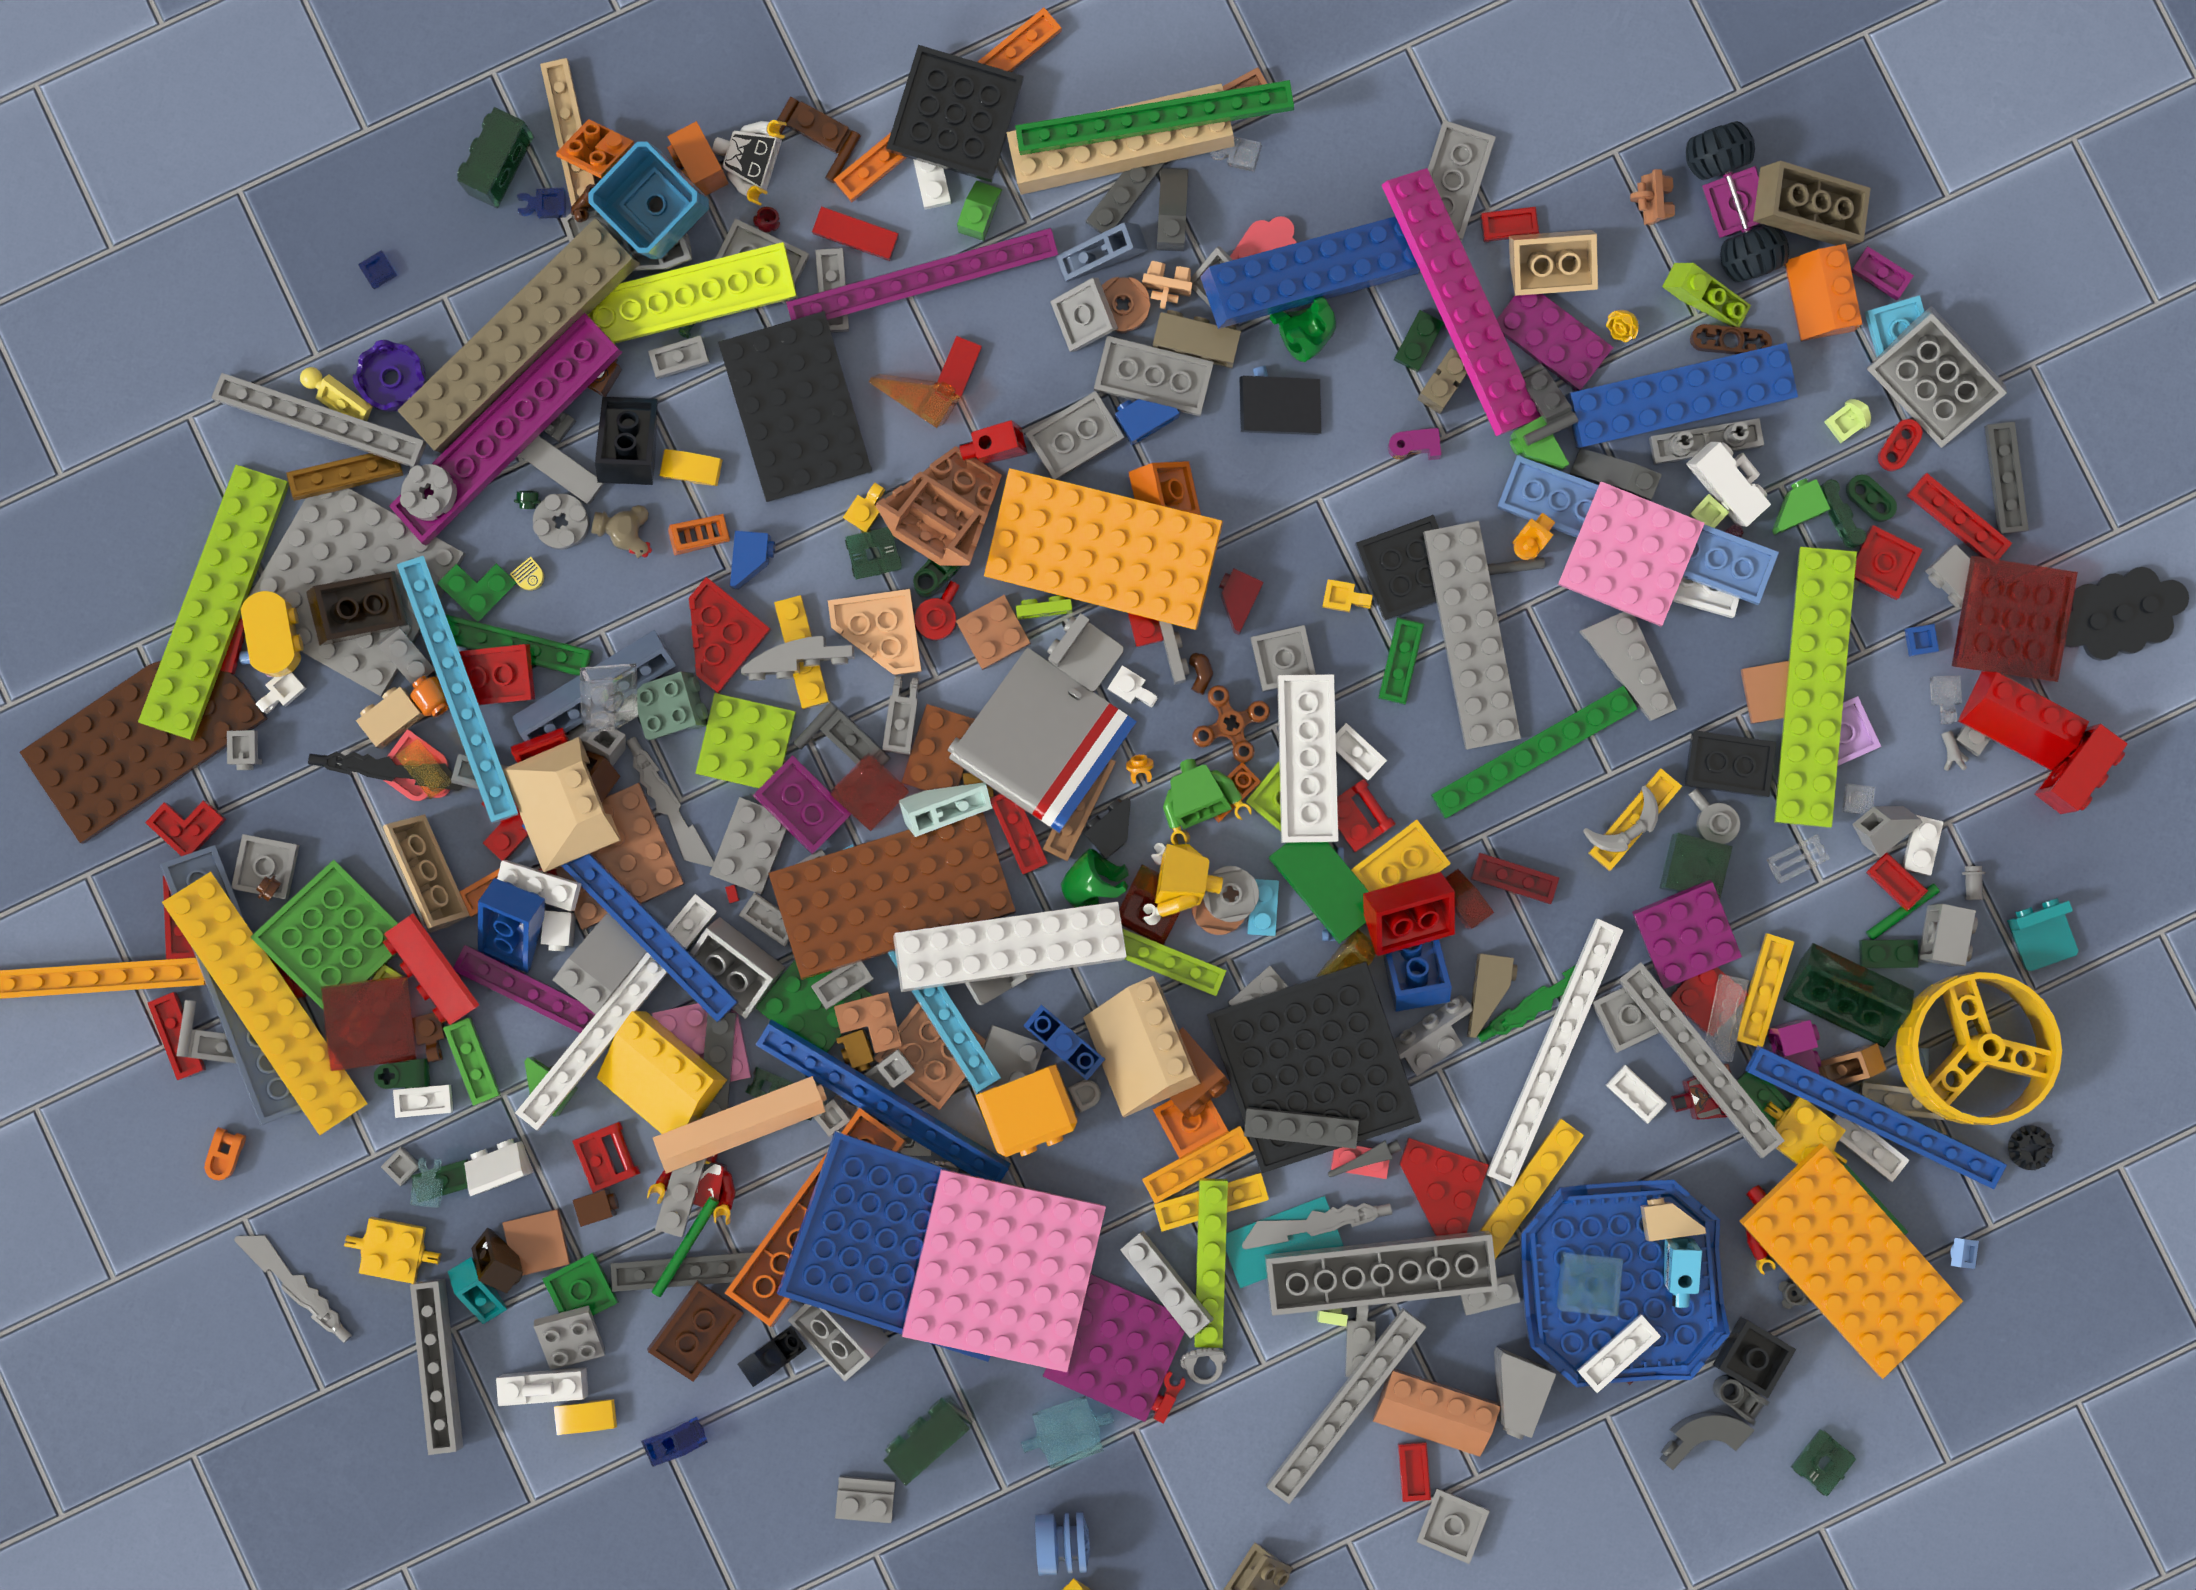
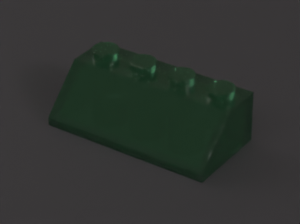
(1849, 995)

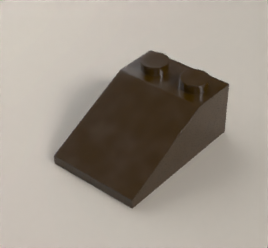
(356, 607)

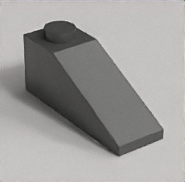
(1172, 209)
(1615, 472)

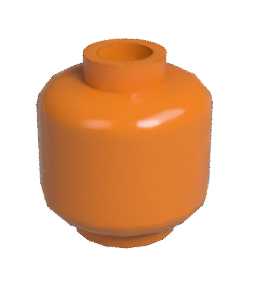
(429, 696)

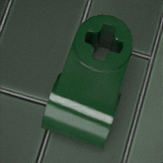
(937, 573)
(407, 1074)

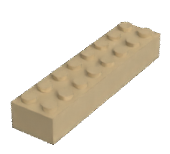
(1095, 160)

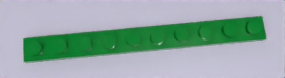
(1154, 117)

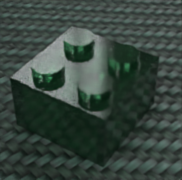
(1694, 862)

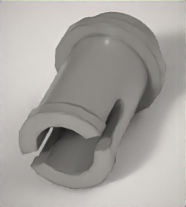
(1973, 882)

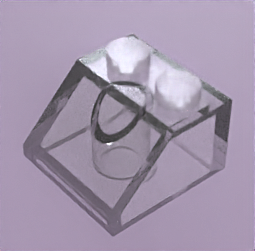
(608, 696)

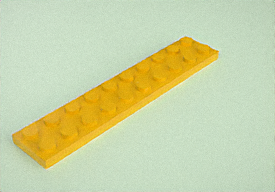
(264, 1002)

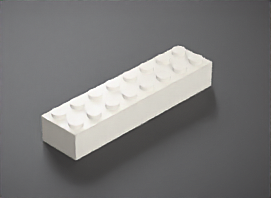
(1009, 946)

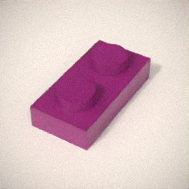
(1882, 273)

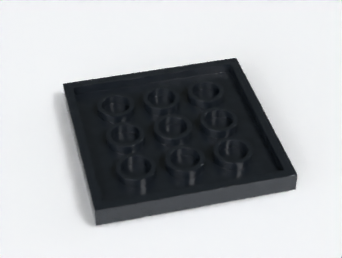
(955, 113)

